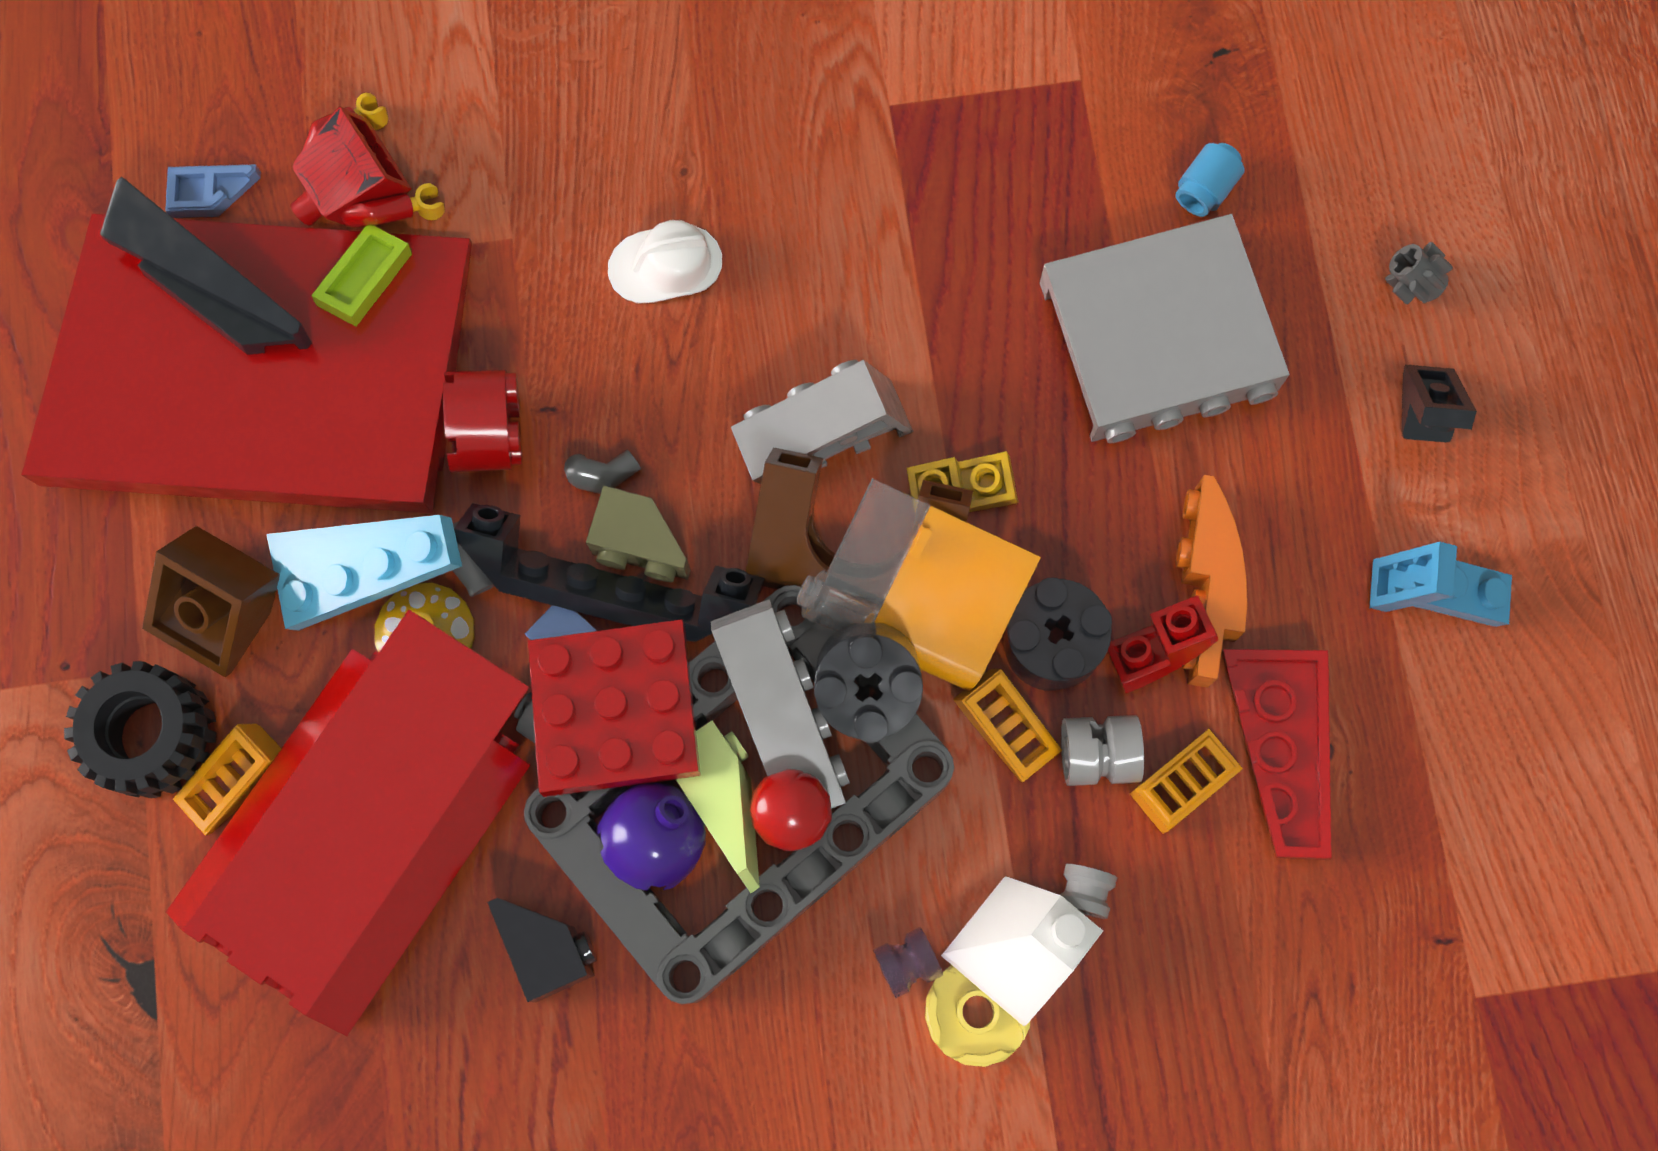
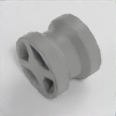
(1088, 889)

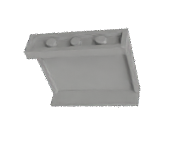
(1165, 328)

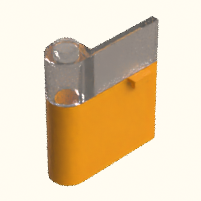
(926, 577)

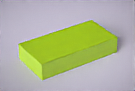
(362, 274)

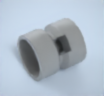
(1102, 750)

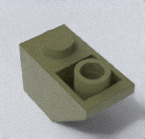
(633, 532)

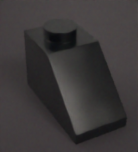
(542, 950)

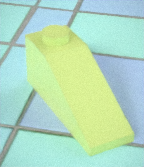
(724, 799)

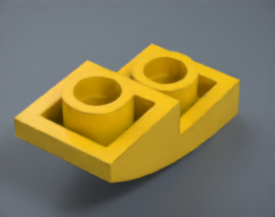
(987, 476)

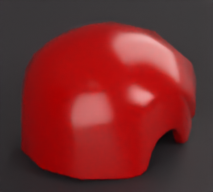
(790, 810)

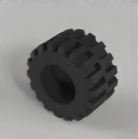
(101, 721)

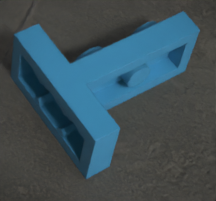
(1437, 582)

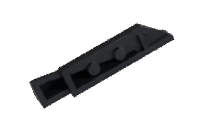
(197, 274)

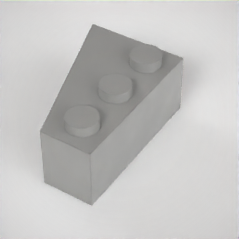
(823, 417)

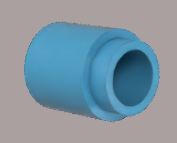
(1209, 178)

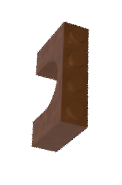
(784, 534)

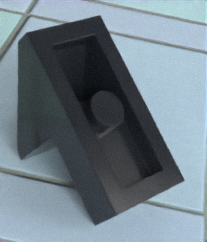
(1434, 404)

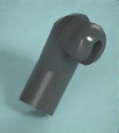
(592, 474)

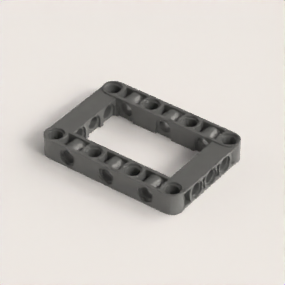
(800, 879)

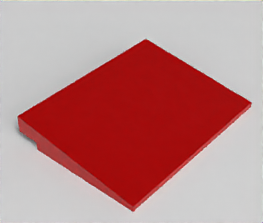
(172, 407)

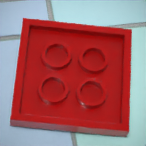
(613, 708)

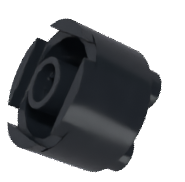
(1084, 641)
(870, 710)

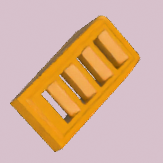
(1021, 712)
(253, 752)
(1157, 809)

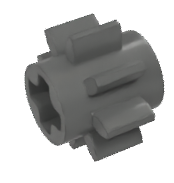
(1418, 273)

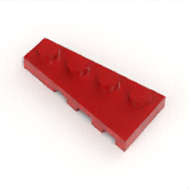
(1287, 737)

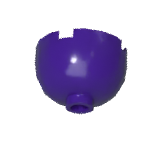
(651, 836)

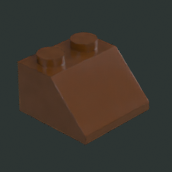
(208, 599)

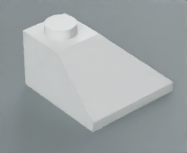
(1022, 946)

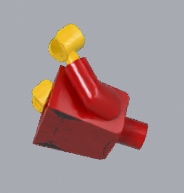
(353, 174)

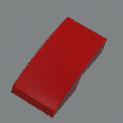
(1172, 641)

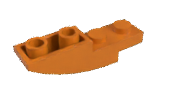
(1214, 562)

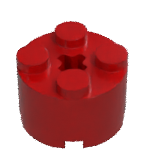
(478, 420)

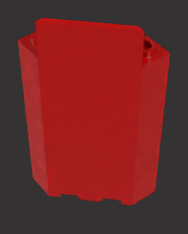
(359, 823)

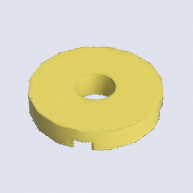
(956, 1037)

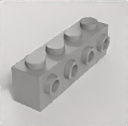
(774, 695)

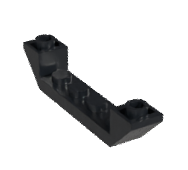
(492, 543)

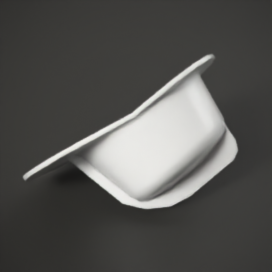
(665, 263)

